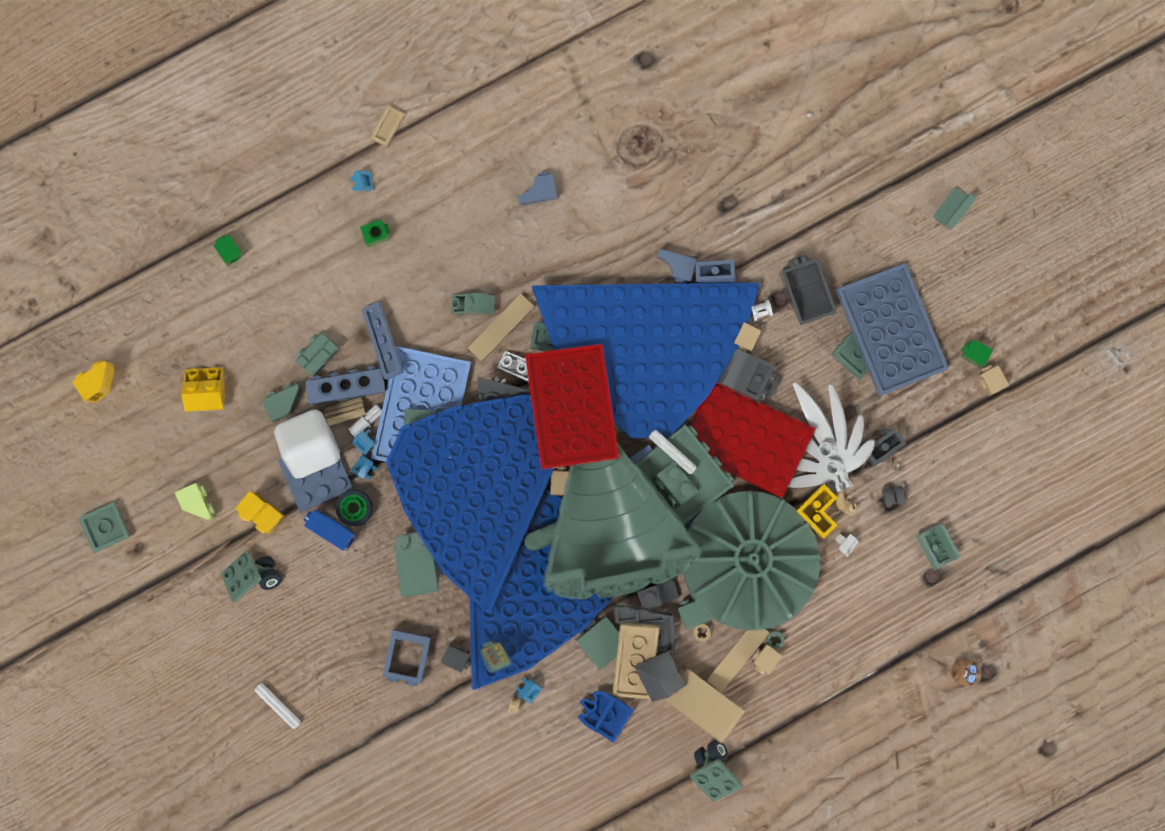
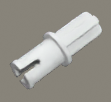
(366, 420)

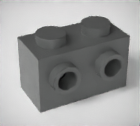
(885, 446)

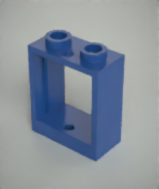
(329, 529)

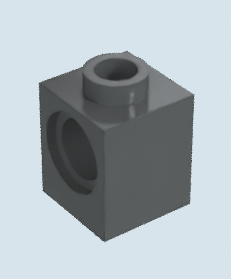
(456, 658)

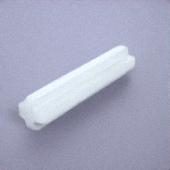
(672, 451)
(277, 706)

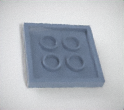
(318, 486)

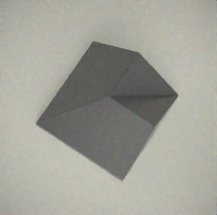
(661, 676)

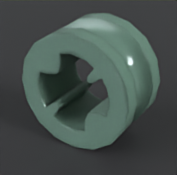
(773, 634)

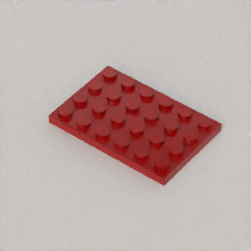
(571, 406)
(751, 439)

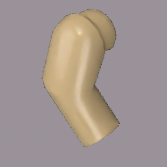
(844, 505)

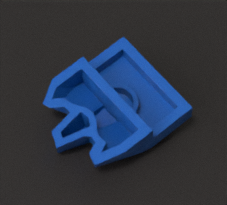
(605, 715)

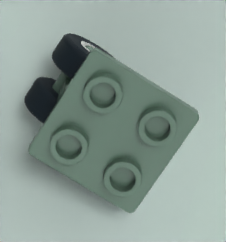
(246, 573)
(713, 775)

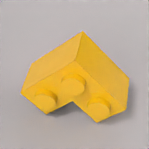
(260, 511)
(813, 511)

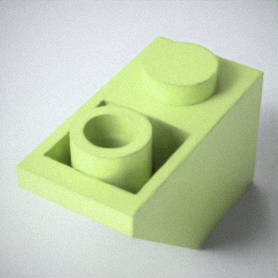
(193, 501)

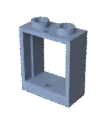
(411, 637)

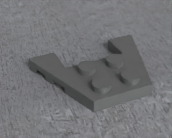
(665, 620)

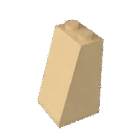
(706, 706)

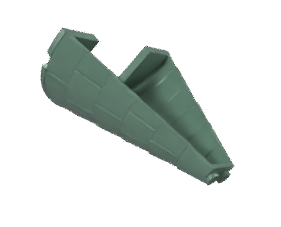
(614, 534)

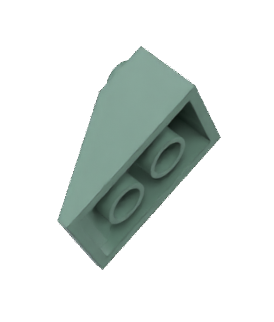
(415, 565)

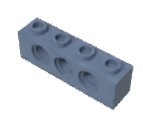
(316, 383)

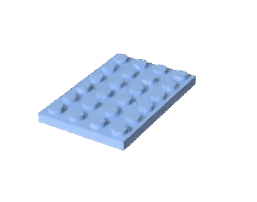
(427, 384)

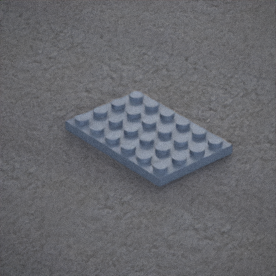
(892, 329)

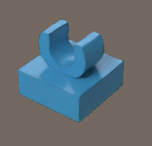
(362, 181)
(363, 442)
(362, 467)
(529, 691)

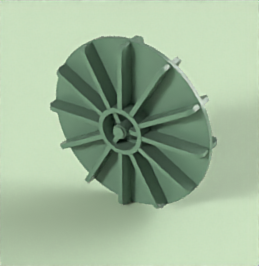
(753, 561)

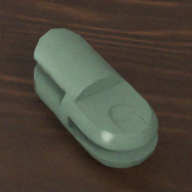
(541, 537)

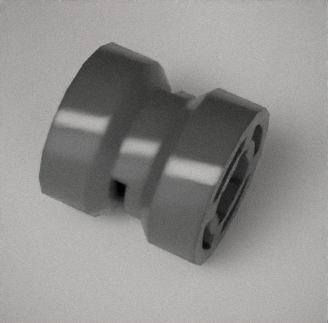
(893, 496)

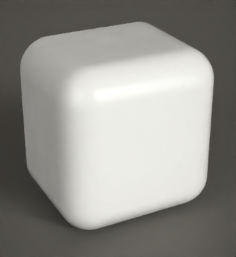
(306, 443)

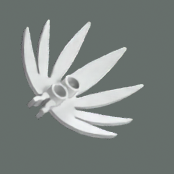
(833, 457)

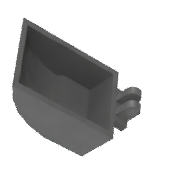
(807, 289)
(750, 376)

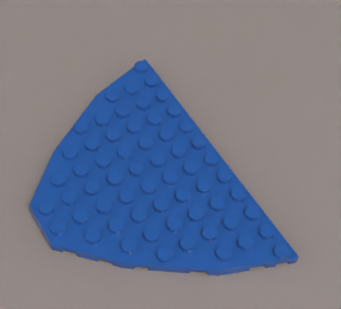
(657, 342)
(471, 488)
(527, 615)

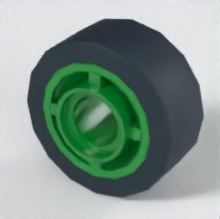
(344, 502)

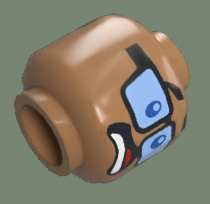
(966, 672)

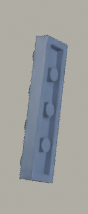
(382, 340)

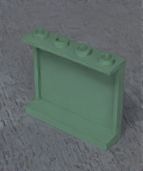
(707, 477)

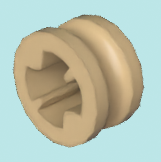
(708, 632)
(514, 704)

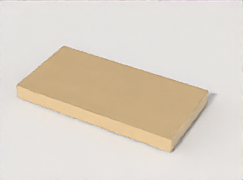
(635, 645)

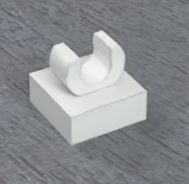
(847, 544)

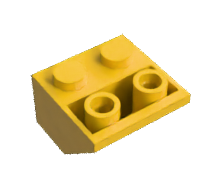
(96, 382)
(203, 389)

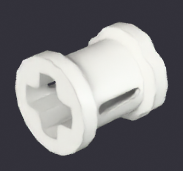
(767, 310)

